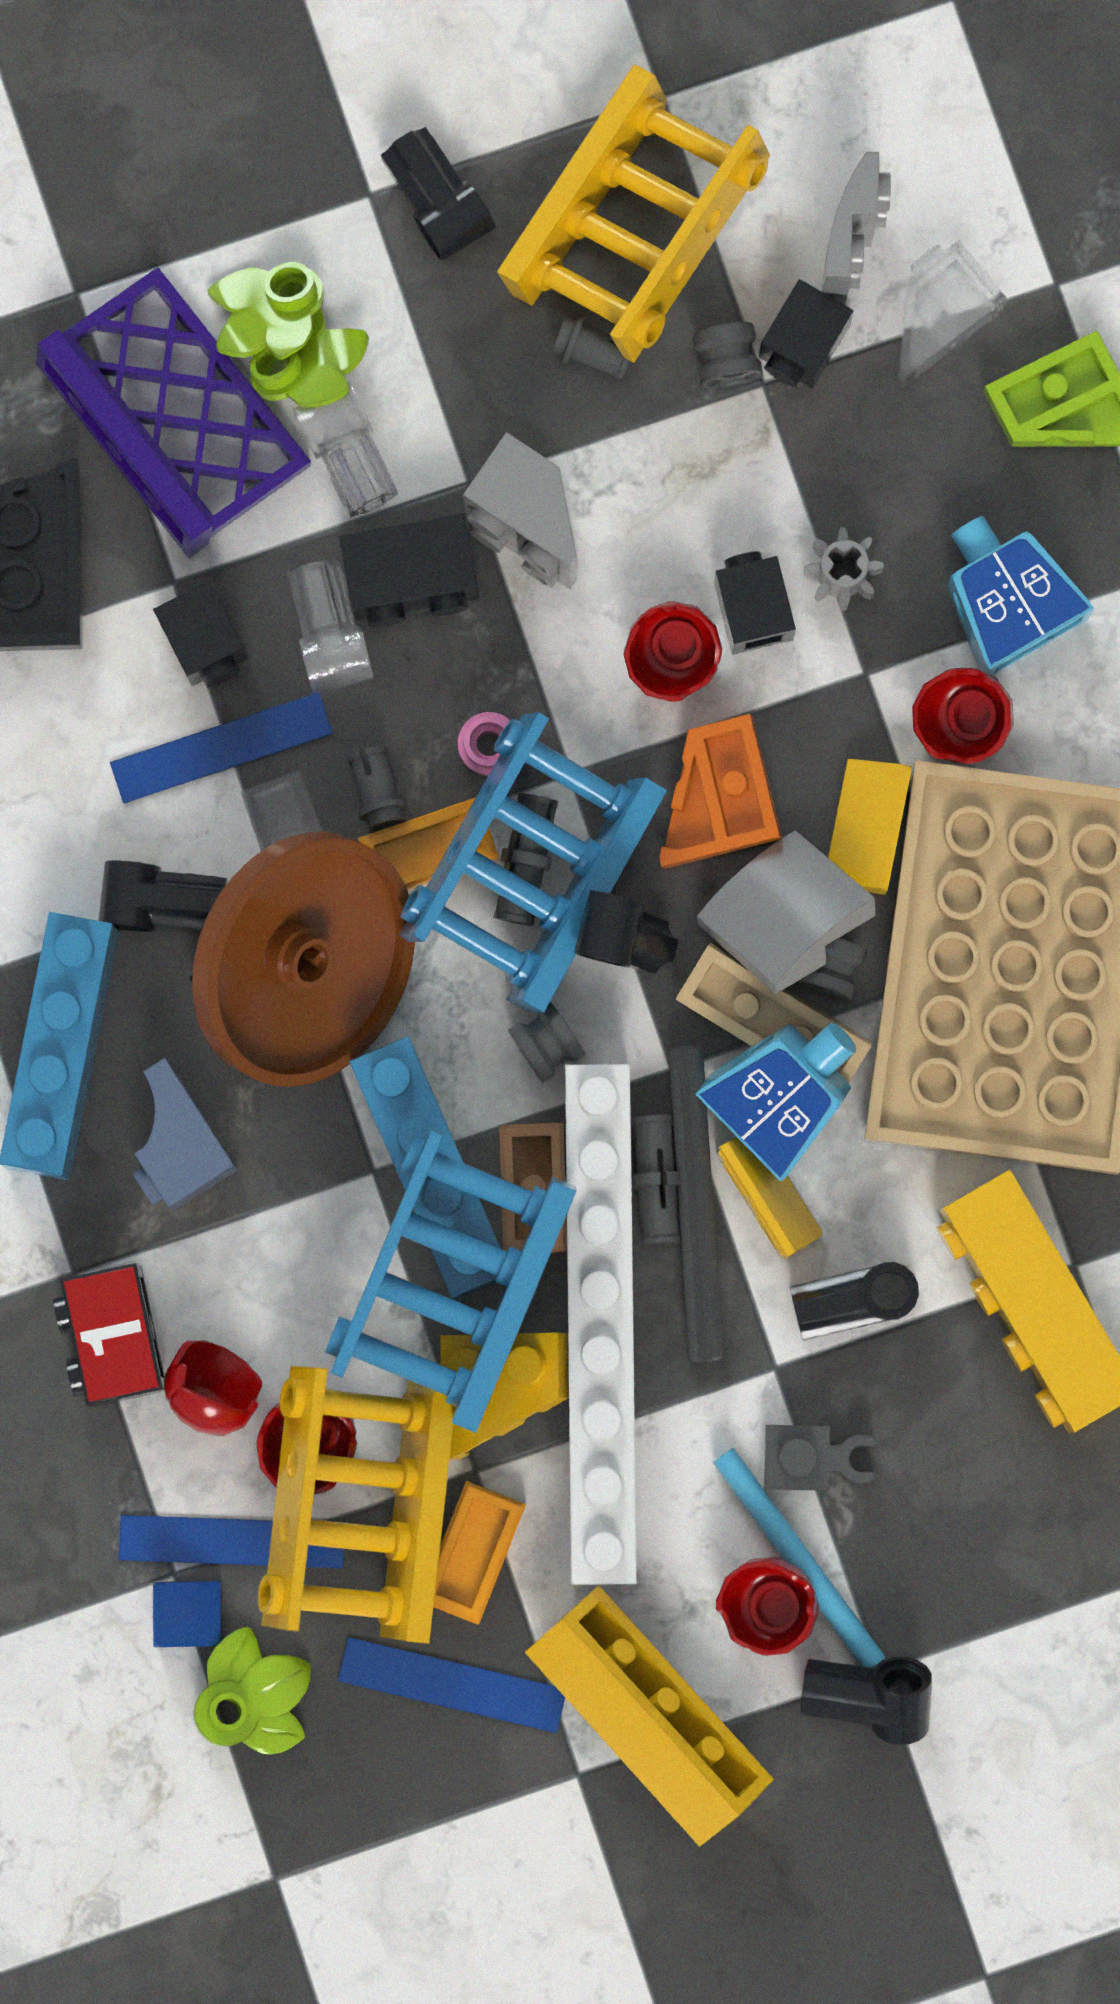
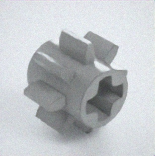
(845, 585)

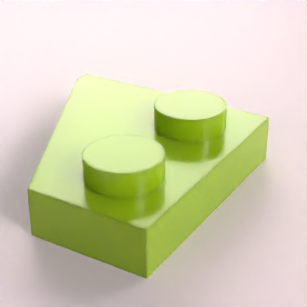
(1061, 398)

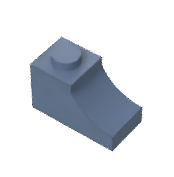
(183, 1150)

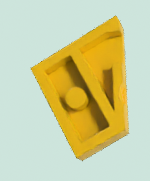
(529, 1383)

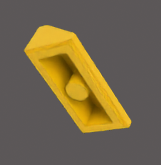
(869, 821)
(772, 1202)

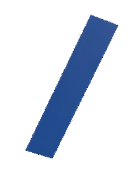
(221, 747)
(208, 1542)
(451, 1685)

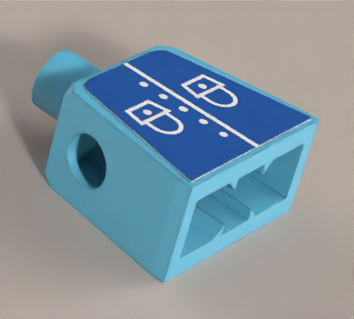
(1011, 596)
(781, 1093)

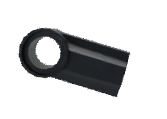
(444, 206)
(144, 897)
(623, 934)
(846, 1301)
(889, 1697)

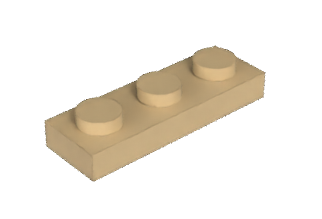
(749, 1010)

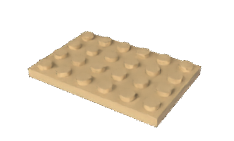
(1004, 972)

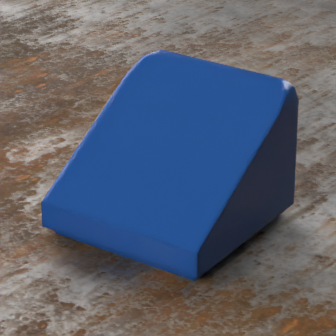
(186, 1613)

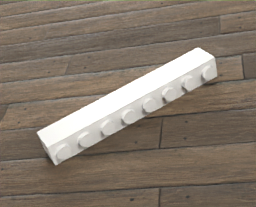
(600, 1325)

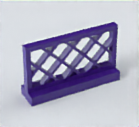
(129, 443)

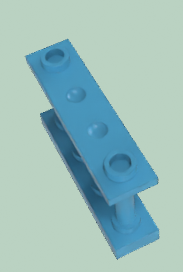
(594, 862)
(489, 1328)

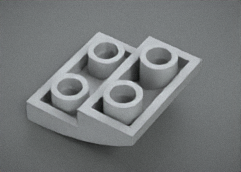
(858, 213)
(785, 911)

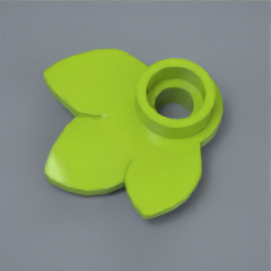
(267, 309)
(316, 371)
(259, 1689)

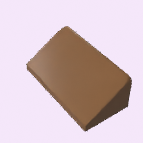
(529, 1159)

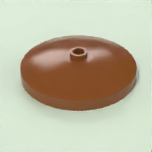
(302, 959)

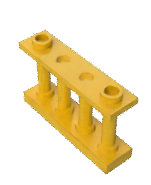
(605, 163)
(408, 1541)

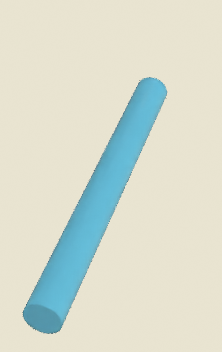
(794, 1551)

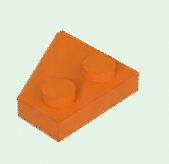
(721, 795)

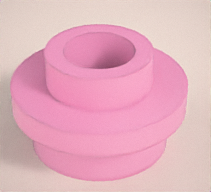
(469, 735)

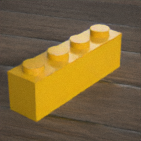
(1037, 1301)
(649, 1716)

